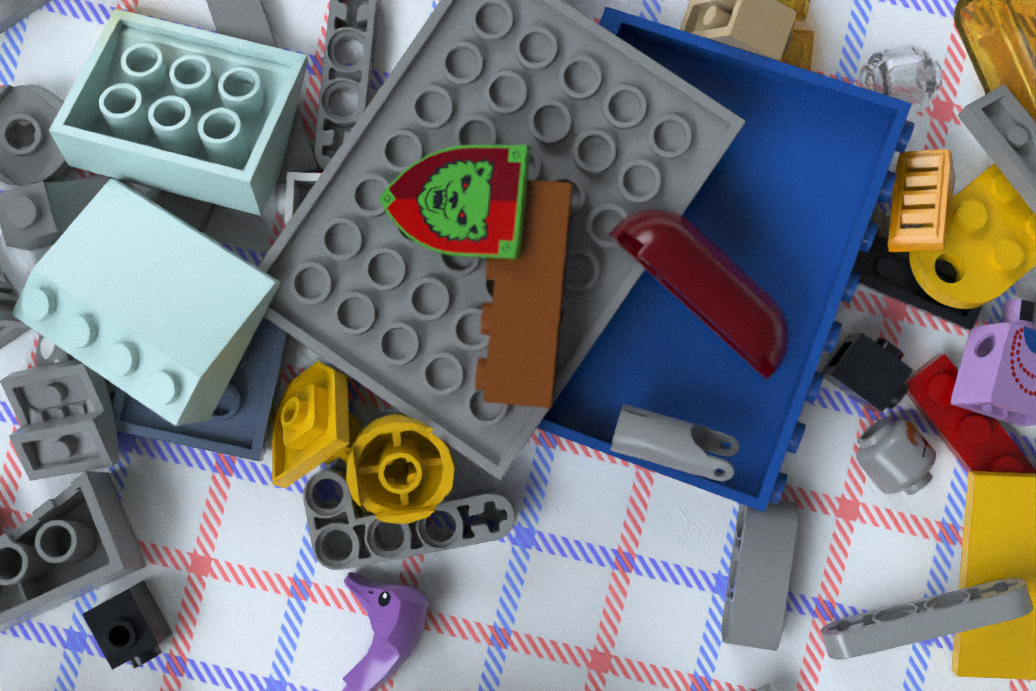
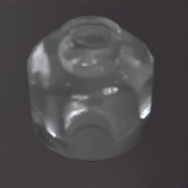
(903, 74)

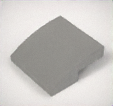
(62, 419)

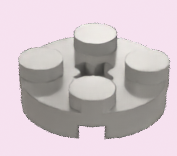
(41, 160)

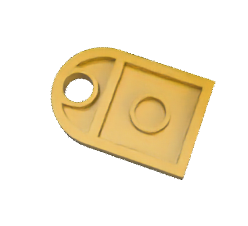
(986, 243)

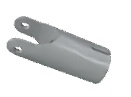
(673, 443)

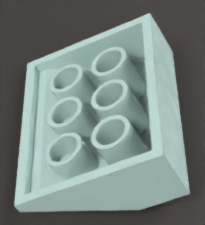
(182, 111)
(147, 303)

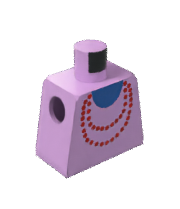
(1000, 367)

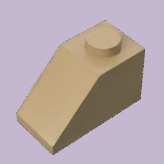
(744, 24)

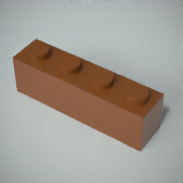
(528, 304)

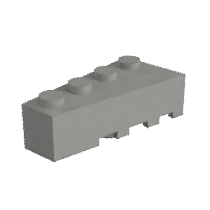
(66, 550)

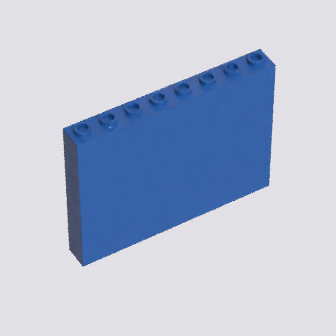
(792, 214)

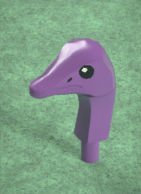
(397, 620)

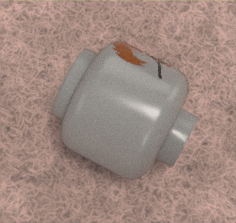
(896, 456)

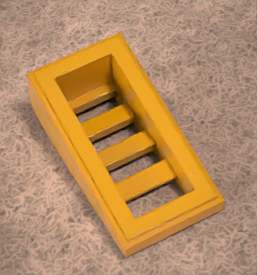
(921, 197)

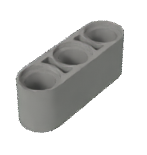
(760, 575)

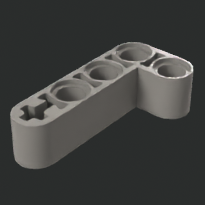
(418, 537)

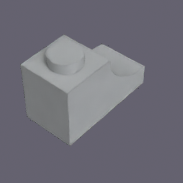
(42, 211)

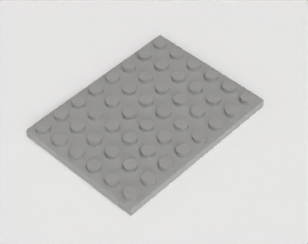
(488, 76)

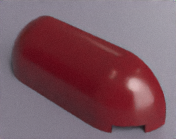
(708, 285)

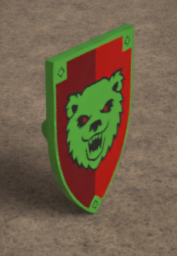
(464, 200)

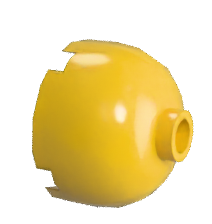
(399, 469)

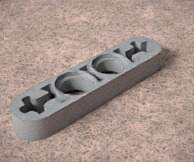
(341, 77)
(927, 618)

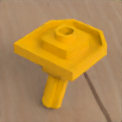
(311, 424)

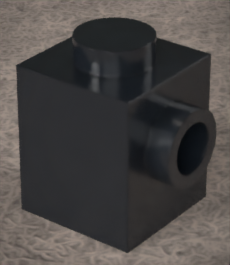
(869, 372)
(129, 626)

